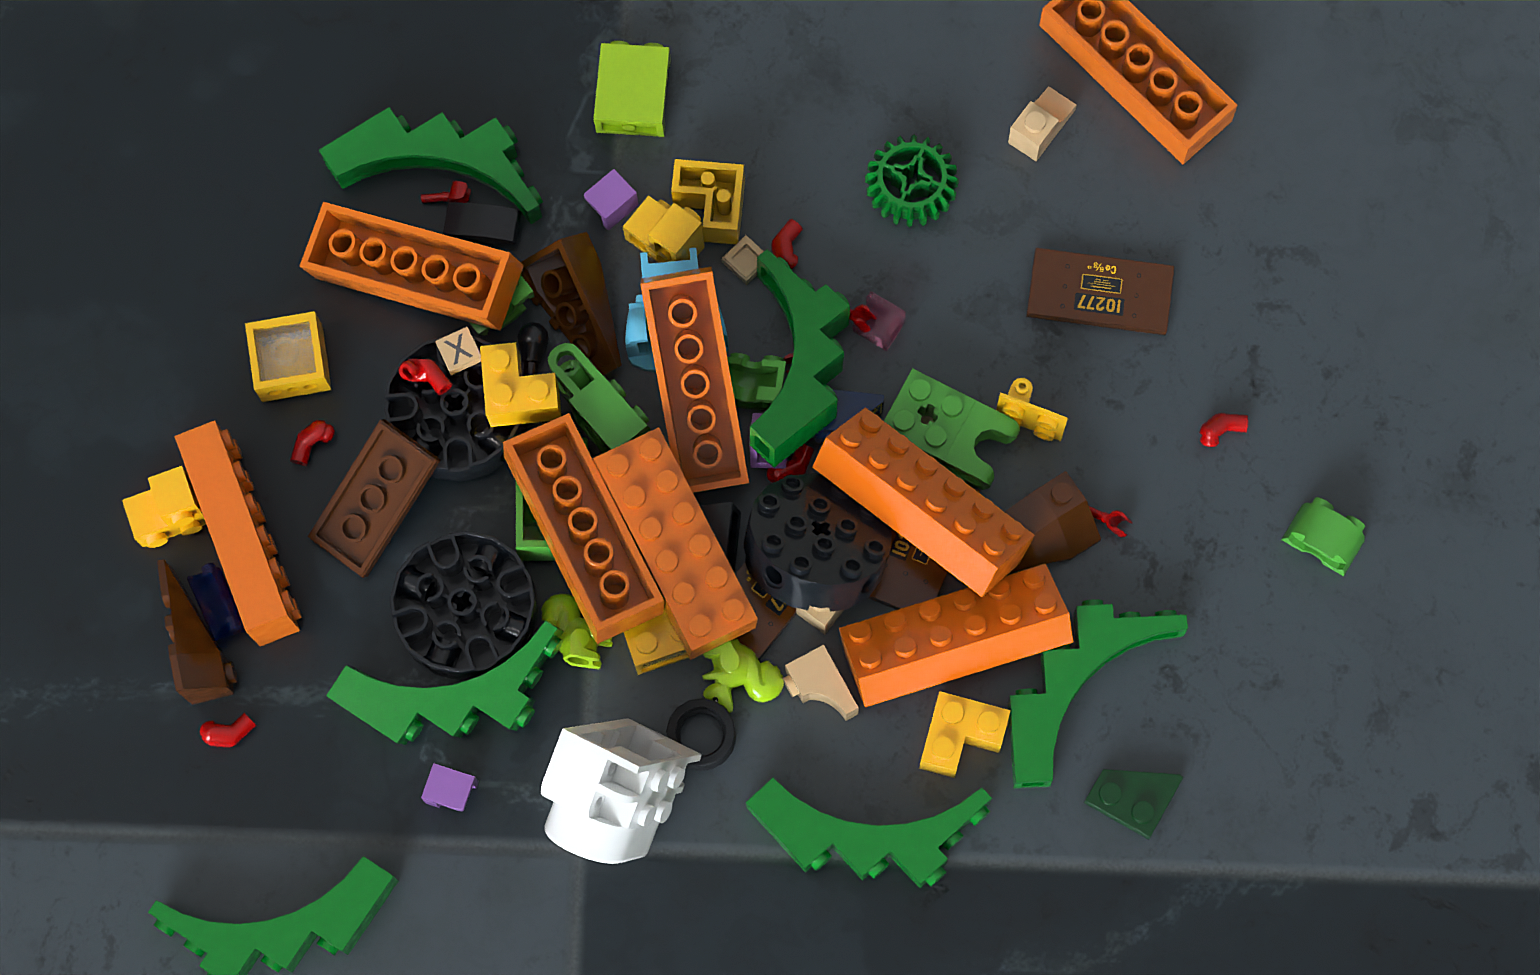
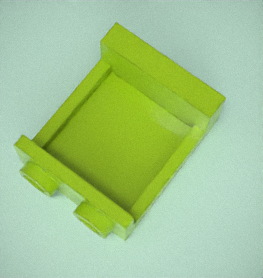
(631, 89)

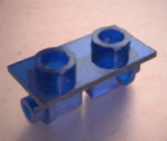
(216, 602)

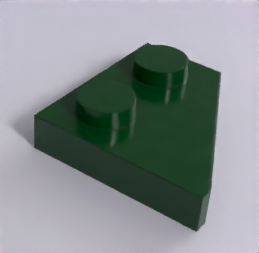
(1134, 797)

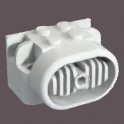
(612, 788)

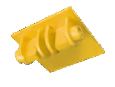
(1016, 405)

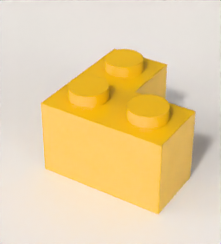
(717, 190)
(664, 230)
(514, 397)
(164, 509)
(958, 723)

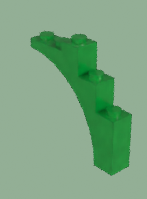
(390, 144)
(805, 400)
(1098, 640)
(498, 693)
(865, 847)
(336, 917)

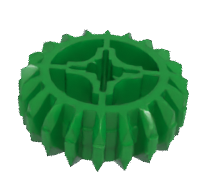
(887, 168)

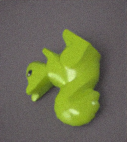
(578, 642)
(739, 666)

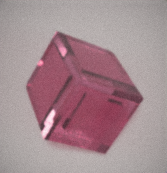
(888, 323)

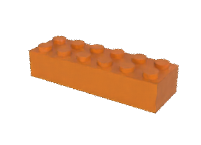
(1141, 71)
(412, 265)
(695, 378)
(923, 501)
(583, 528)
(237, 533)
(676, 543)
(955, 635)

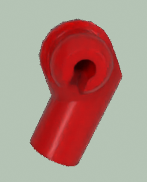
(425, 371)
(307, 438)
(796, 466)
(226, 735)

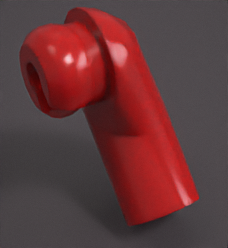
(782, 242)
(1219, 424)

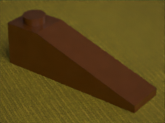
(574, 294)
(1058, 519)
(195, 658)

